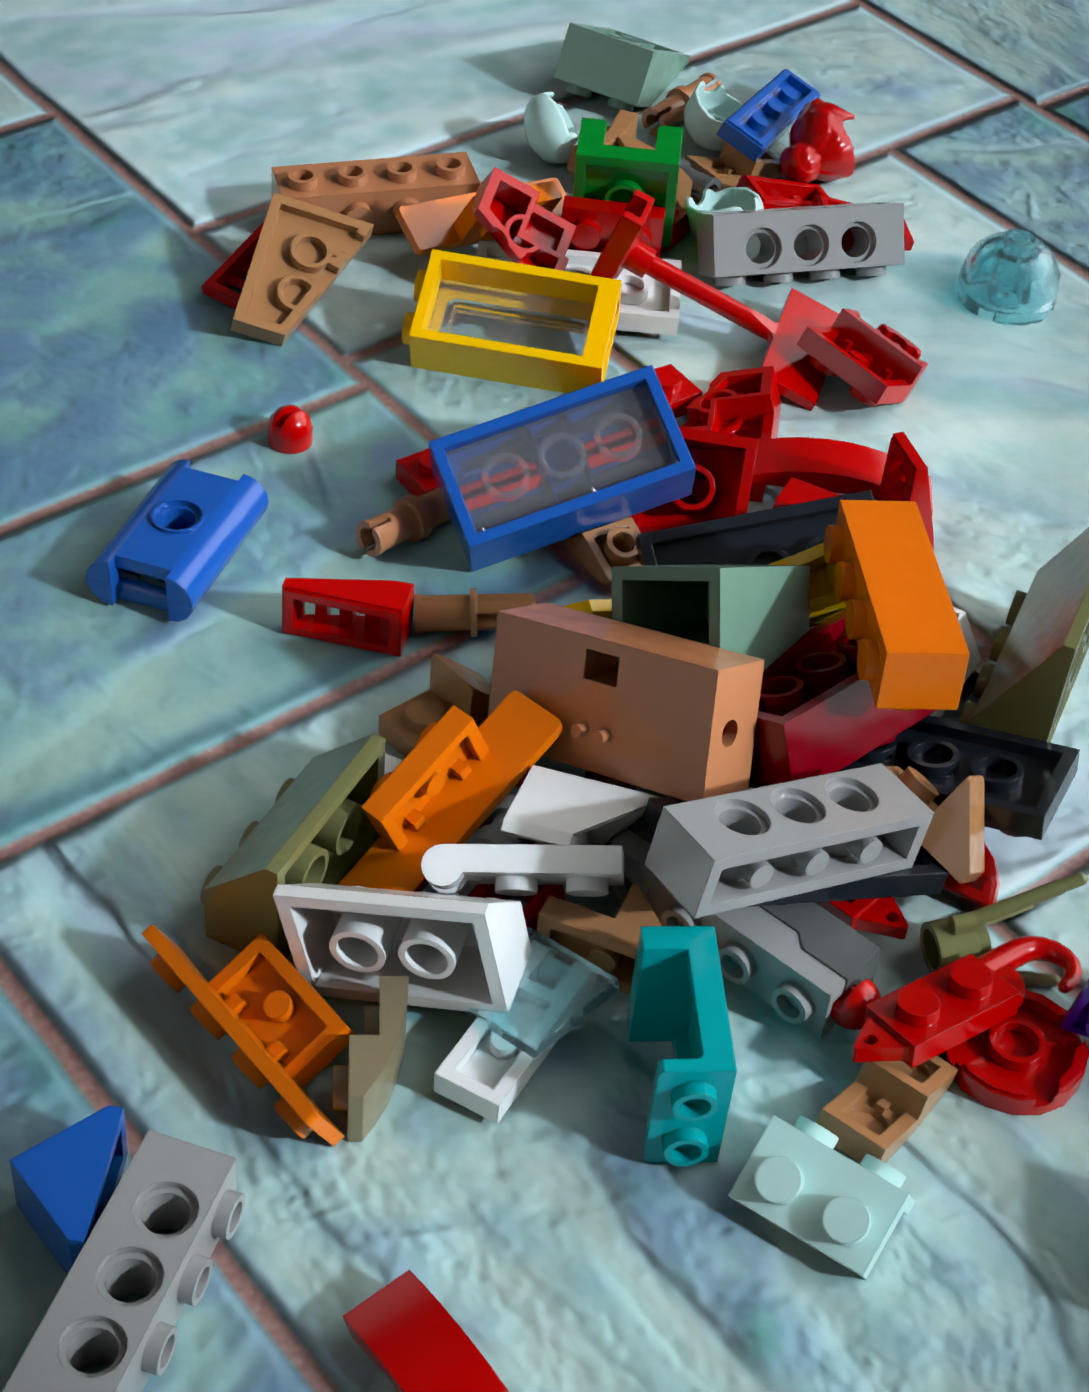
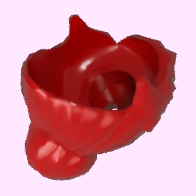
(818, 145)

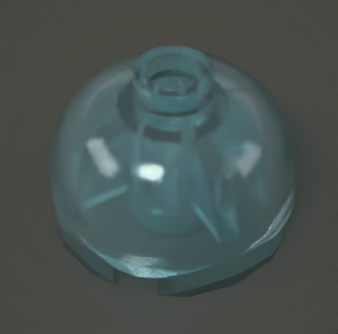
(1010, 277)

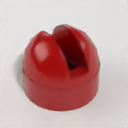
(290, 430)

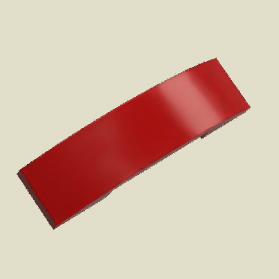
(820, 462)

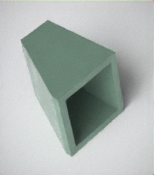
(724, 606)

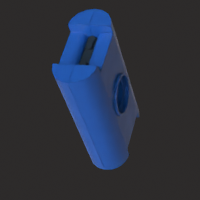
(177, 540)

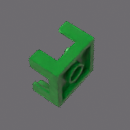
(617, 171)

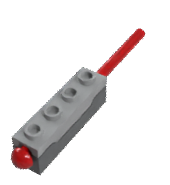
(787, 954)

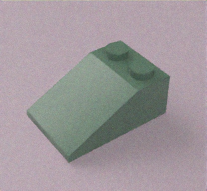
(617, 66)

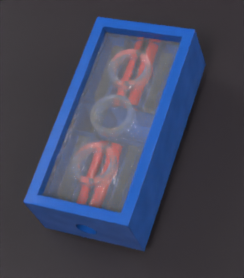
(562, 467)

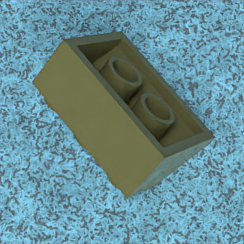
(306, 837)

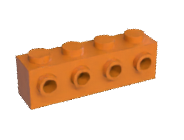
(896, 606)

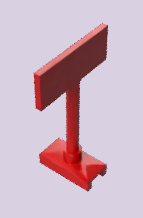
(794, 372)

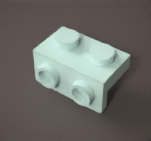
(821, 1194)

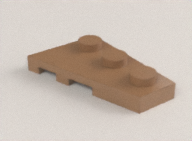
(294, 266)

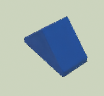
(70, 1180)

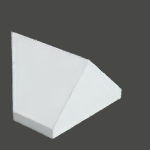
(570, 810)

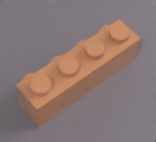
(377, 187)

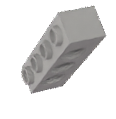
(724, 237)
(787, 839)
(162, 1189)

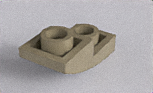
(374, 1059)

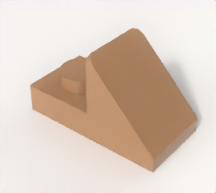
(449, 686)
(957, 824)
(597, 937)

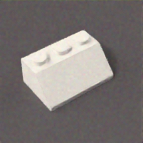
(450, 946)

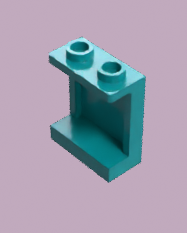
(682, 1000)

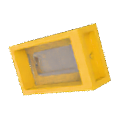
(512, 322)

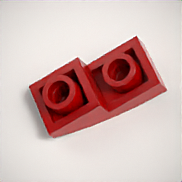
(419, 1341)

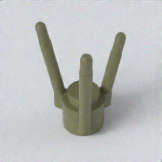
(967, 933)

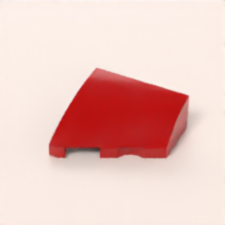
(519, 224)
(739, 404)

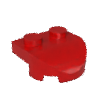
(875, 362)

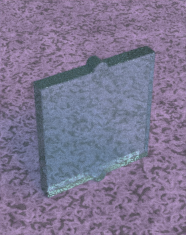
(551, 998)

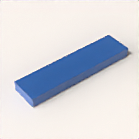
(767, 115)

